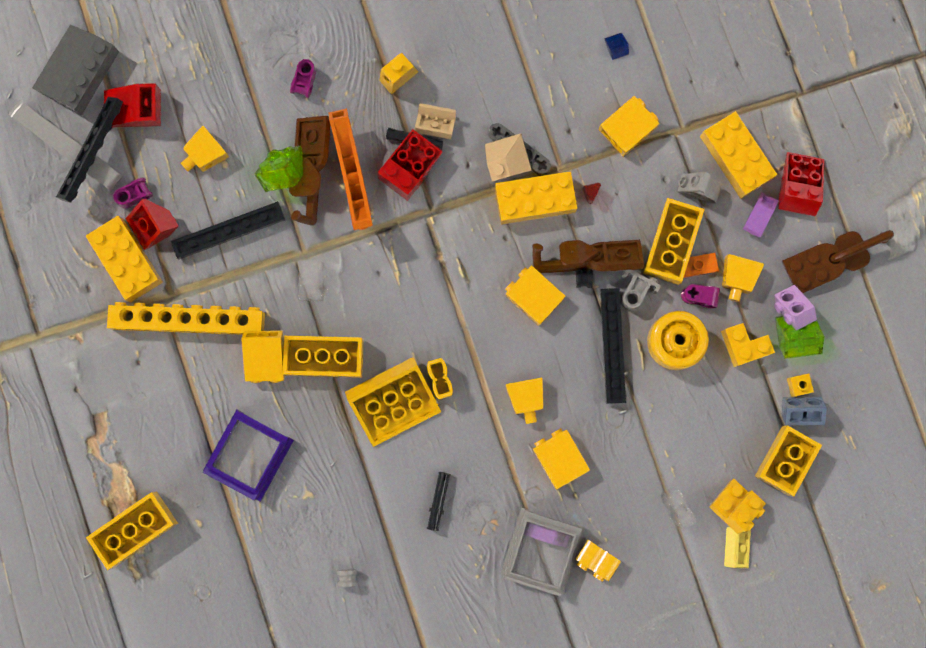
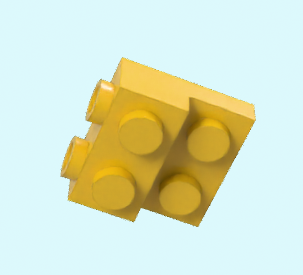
(738, 507)

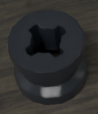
(584, 278)

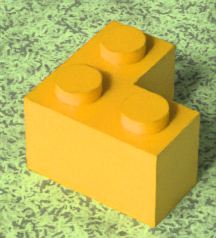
(741, 348)

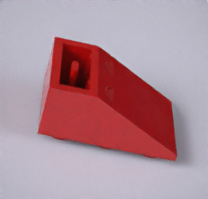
(140, 105)
(409, 165)
(802, 184)

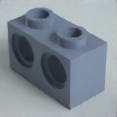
(803, 411)

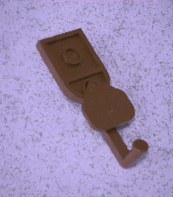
(314, 138)
(598, 256)
(828, 261)

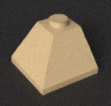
(507, 157)

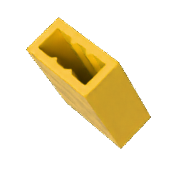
(629, 125)
(534, 295)
(263, 356)
(560, 458)

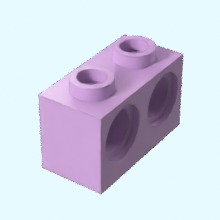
(795, 307)

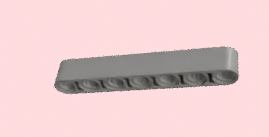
(62, 143)

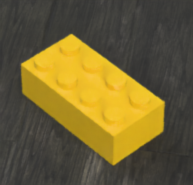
(738, 155)
(535, 197)
(673, 241)
(124, 259)
(323, 356)
(132, 530)

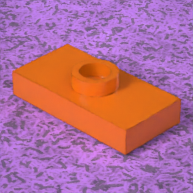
(701, 265)

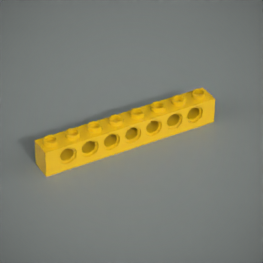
(117, 319)

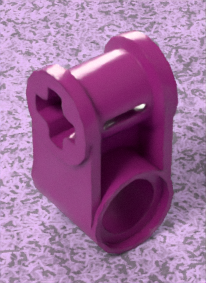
(303, 82)
(134, 193)
(704, 295)

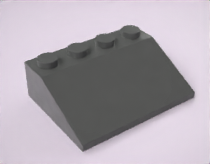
(76, 69)

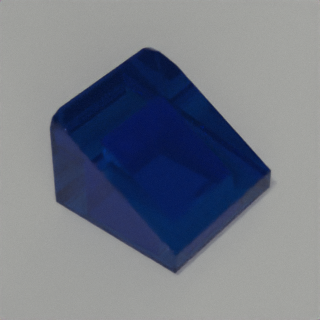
(617, 46)

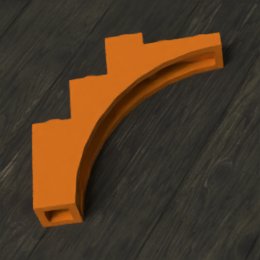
(351, 169)

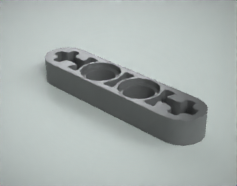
(503, 130)

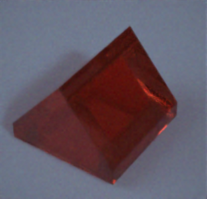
(590, 191)

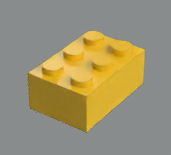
(788, 460)

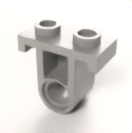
(700, 186)
(638, 287)

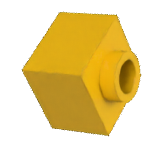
(795, 389)

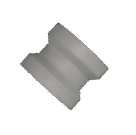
(346, 578)

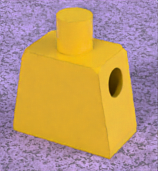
(397, 72)
(203, 151)
(740, 275)
(526, 398)

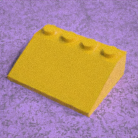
(392, 401)

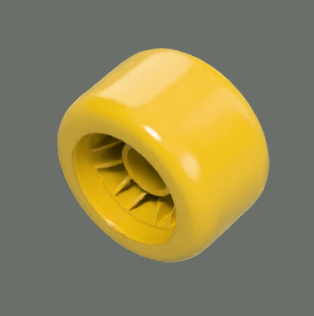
(662, 340)

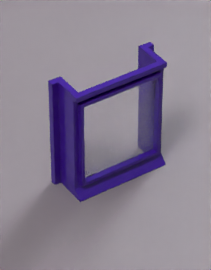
(247, 456)

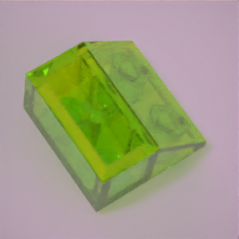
(281, 169)
(800, 342)

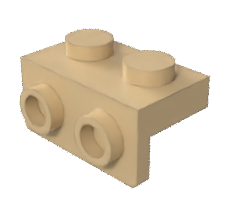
(435, 121)

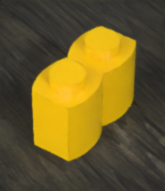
(441, 384)
(597, 560)

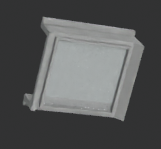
(541, 552)

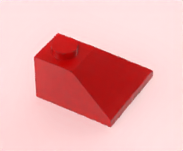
(151, 223)

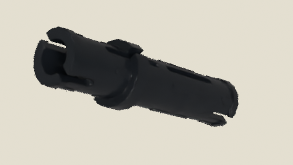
(399, 136)
(438, 501)

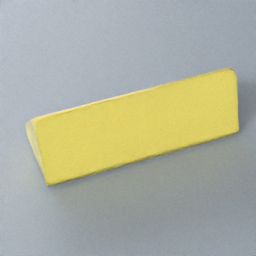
(737, 549)

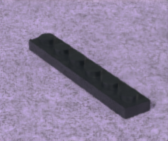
(89, 149)
(228, 230)
(612, 346)

